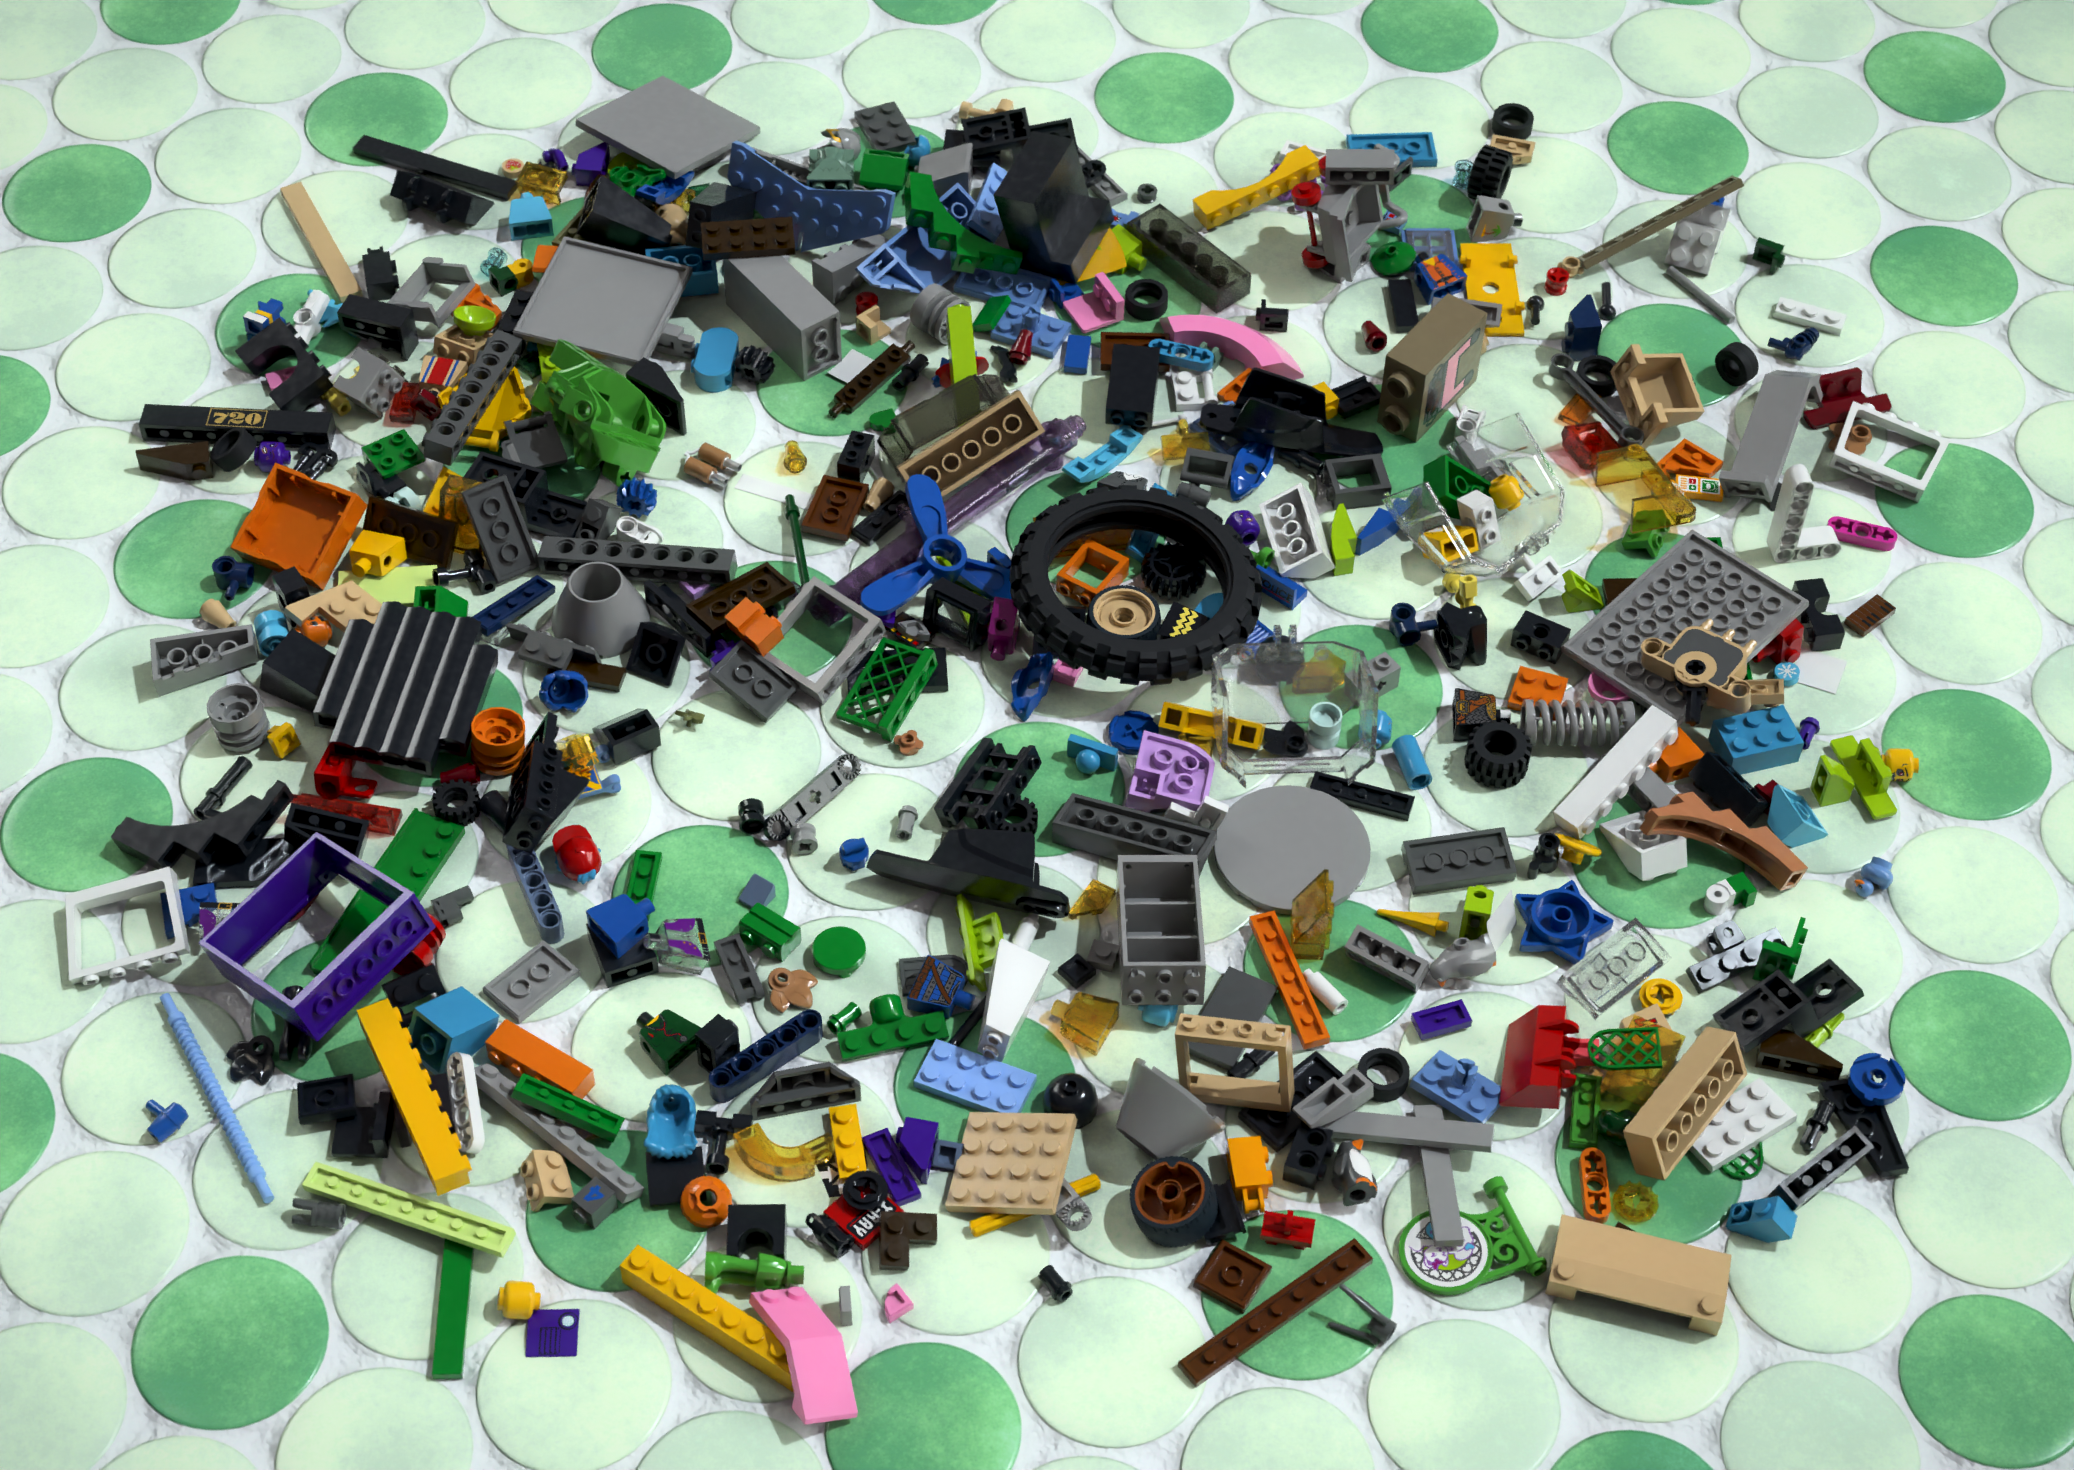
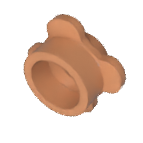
(908, 743)

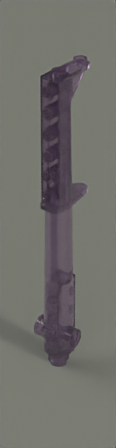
(999, 480)

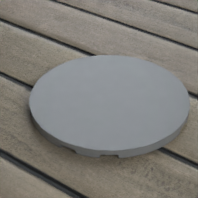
(1284, 839)

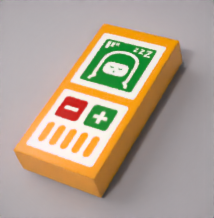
(1700, 487)

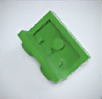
(1651, 540)

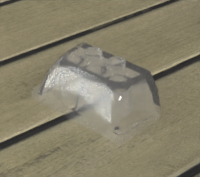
(1614, 969)

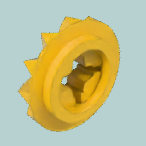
(1669, 992)

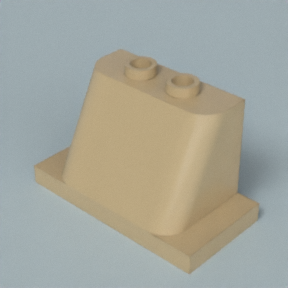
(1656, 391)

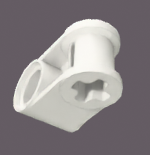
(1468, 421)
(636, 531)

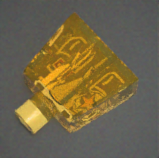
(1087, 1020)

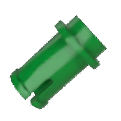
(839, 1022)

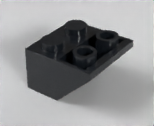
(629, 735)

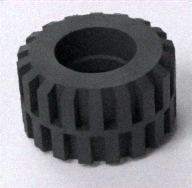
(1490, 173)
(1502, 739)

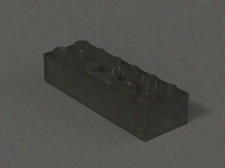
(1190, 258)

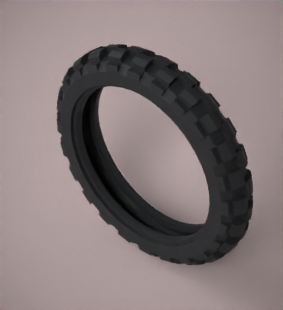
(1121, 657)

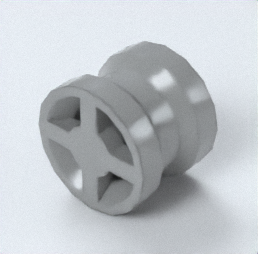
(803, 838)

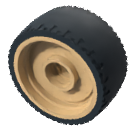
(1125, 613)

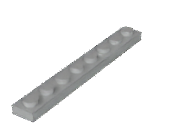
(558, 1135)

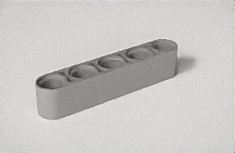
(1649, 791)

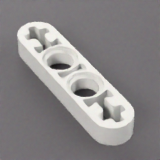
(460, 1073)

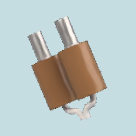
(712, 456)

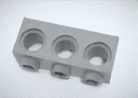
(1387, 958)

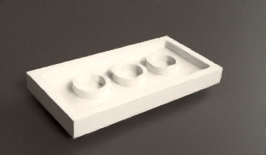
(1741, 1124)

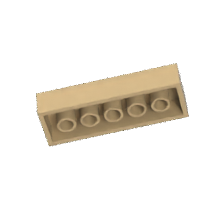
(976, 444)
(1685, 1103)

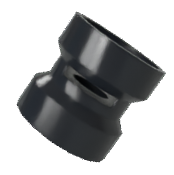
(751, 816)

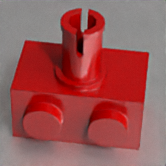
(1785, 646)

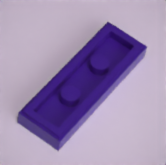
(891, 1166)

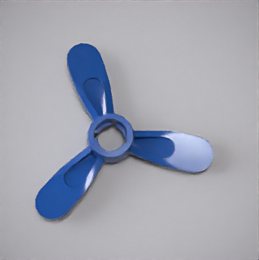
(905, 583)

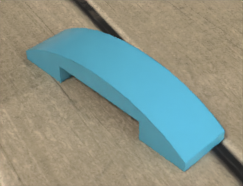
(1105, 458)

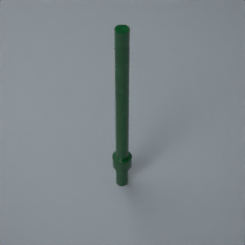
(792, 514)

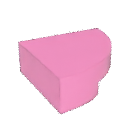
(897, 1303)

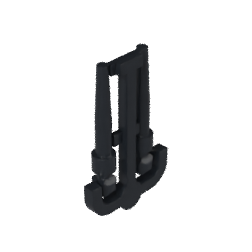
(306, 465)

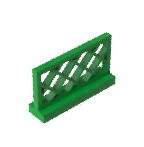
(907, 691)

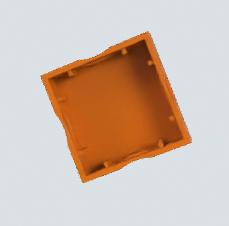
(299, 525)

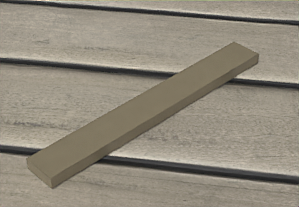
(1660, 221)

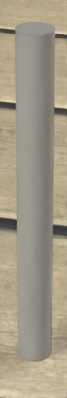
(1700, 294)

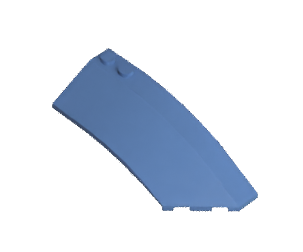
(908, 261)

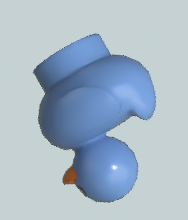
(1874, 872)

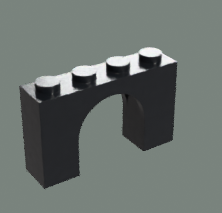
(279, 342)

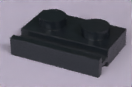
(1356, 396)
(1228, 1216)

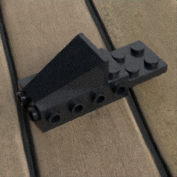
(540, 790)

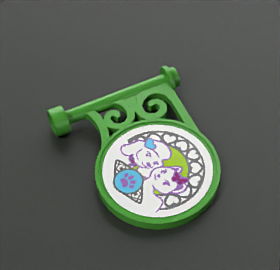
(1463, 1268)

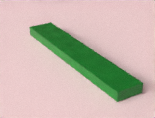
(453, 1311)

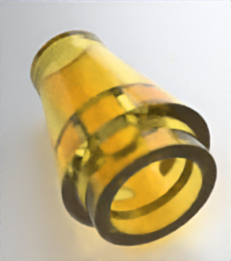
(794, 457)

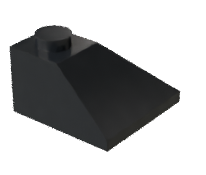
(656, 652)

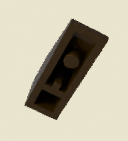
(178, 461)
(1795, 1056)

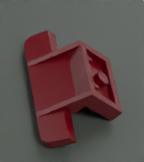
(1839, 392)

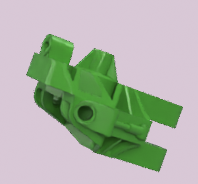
(603, 414)

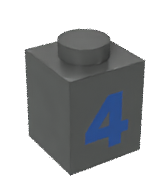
(594, 1203)

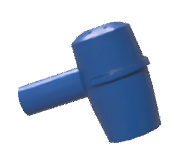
(167, 1119)

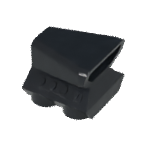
(1461, 634)

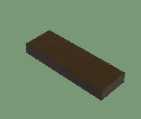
(598, 674)

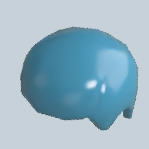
(916, 151)

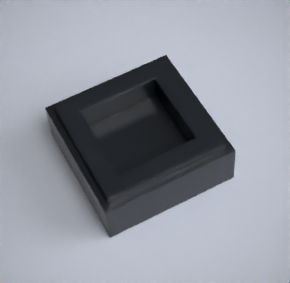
(1076, 971)

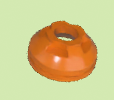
(702, 1215)

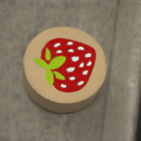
(512, 168)

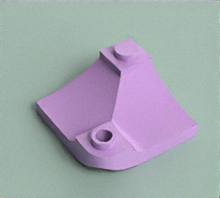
(1169, 773)

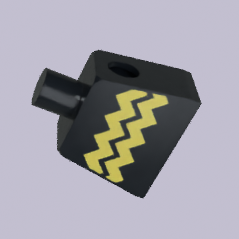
(1180, 621)

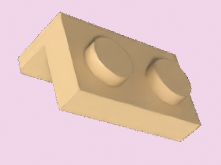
(546, 1179)

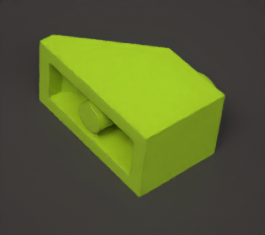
(1831, 782)

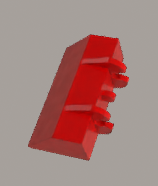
(1536, 1058)

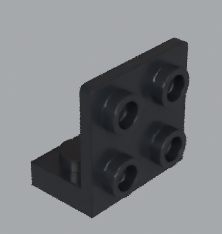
(368, 1132)

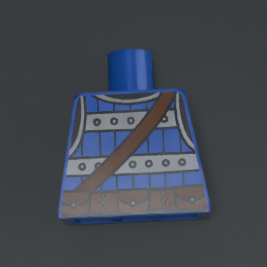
(938, 989)

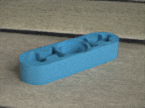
(1186, 362)

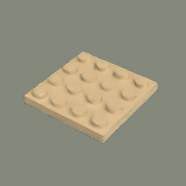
(1011, 1163)

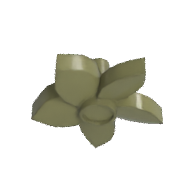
(691, 717)

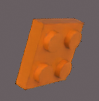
(1536, 685)

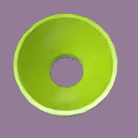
(474, 319)

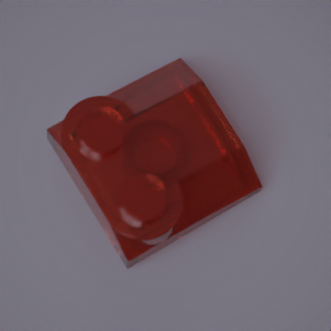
(1584, 442)

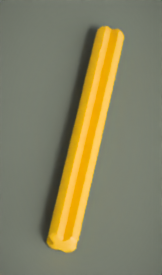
(994, 1221)

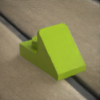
(1580, 594)

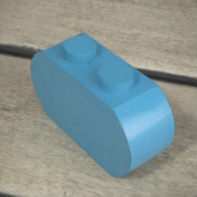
(715, 359)

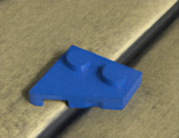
(190, 903)

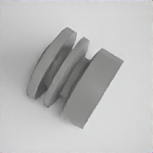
(930, 310)
(238, 717)

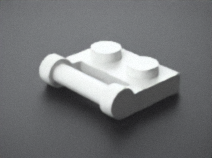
(1186, 389)

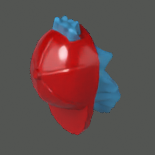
(576, 853)

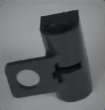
(375, 484)

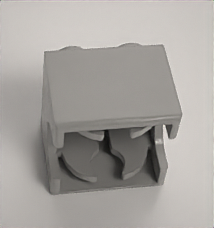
(373, 384)

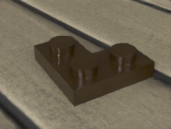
(900, 1230)

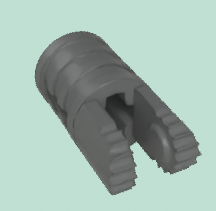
(323, 1213)

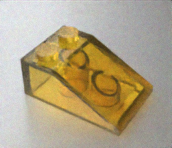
(1639, 1084)

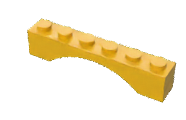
(1222, 205)

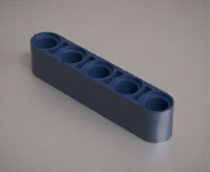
(753, 1057)

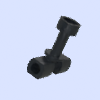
(473, 571)
(721, 1130)

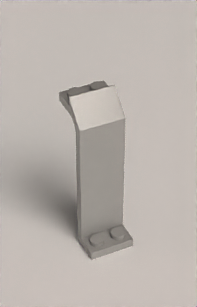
(1770, 433)

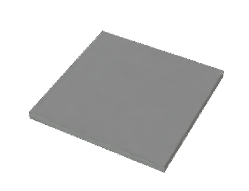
(667, 126)
(603, 301)

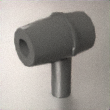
(1194, 493)

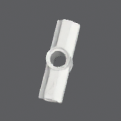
(309, 316)

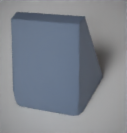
(758, 891)
(946, 1154)

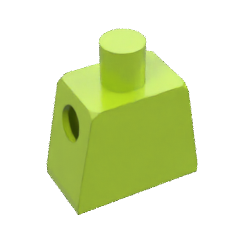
(1131, 248)
(1476, 906)

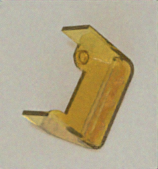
(1666, 504)

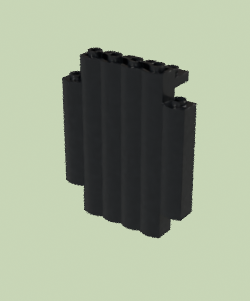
(406, 687)

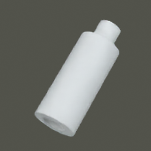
(1026, 931)
(1325, 991)

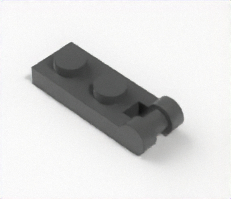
(738, 968)

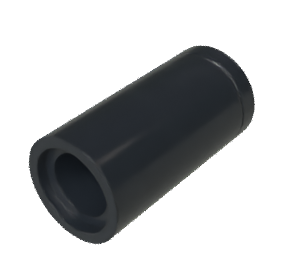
(494, 808)

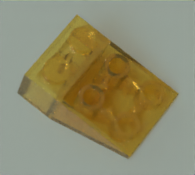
(1312, 918)

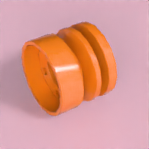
(497, 740)

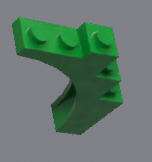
(945, 233)

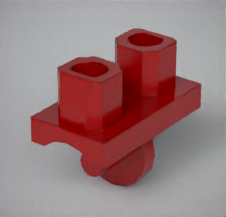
(1287, 1229)

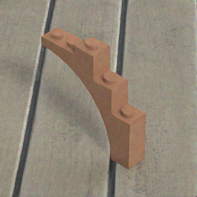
(1724, 830)

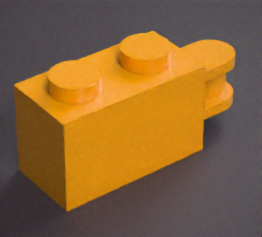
(1248, 1171)

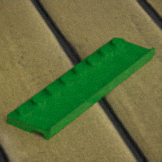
(410, 860)

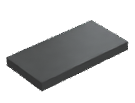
(500, 528)
(1236, 998)

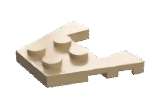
(336, 605)

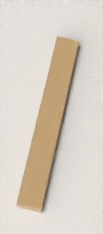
(320, 241)

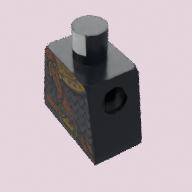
(1471, 710)

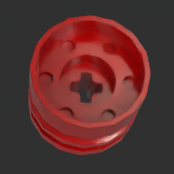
(424, 951)

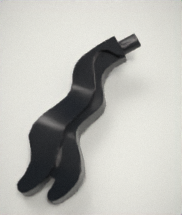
(1008, 372)

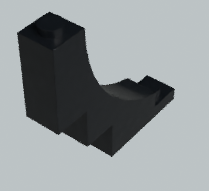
(235, 829)

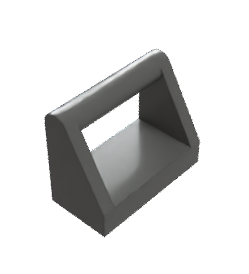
(1207, 462)

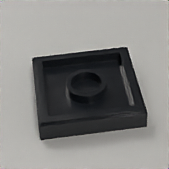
(326, 1099)

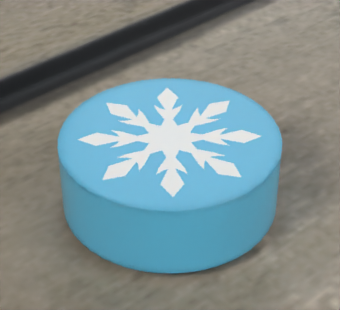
(1788, 672)

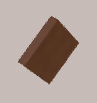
(1232, 1276)

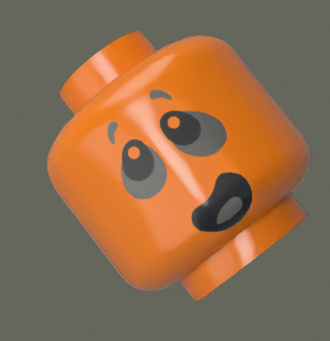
(316, 630)

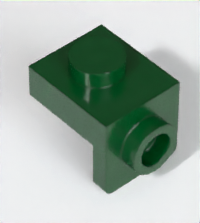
(1769, 253)

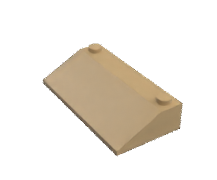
(1640, 1271)

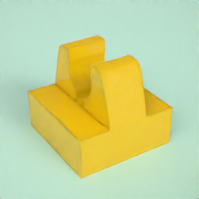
(283, 739)

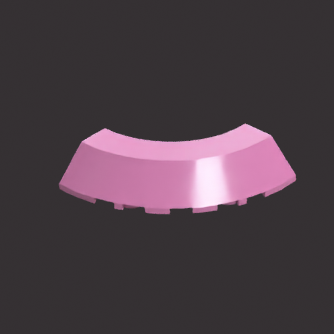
(1234, 341)

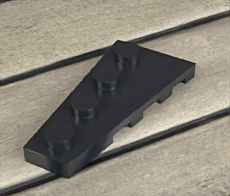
(1873, 1122)

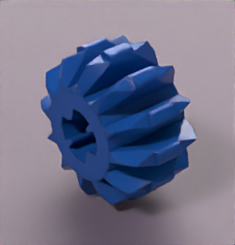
(636, 497)

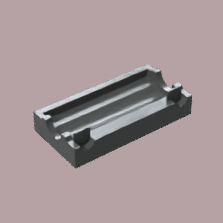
(1458, 860)

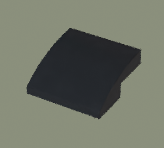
(670, 1176)

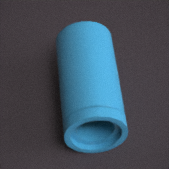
(1412, 762)

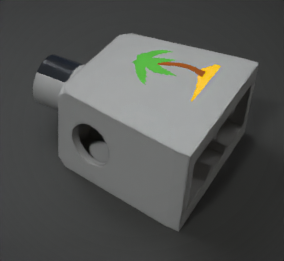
(1491, 219)

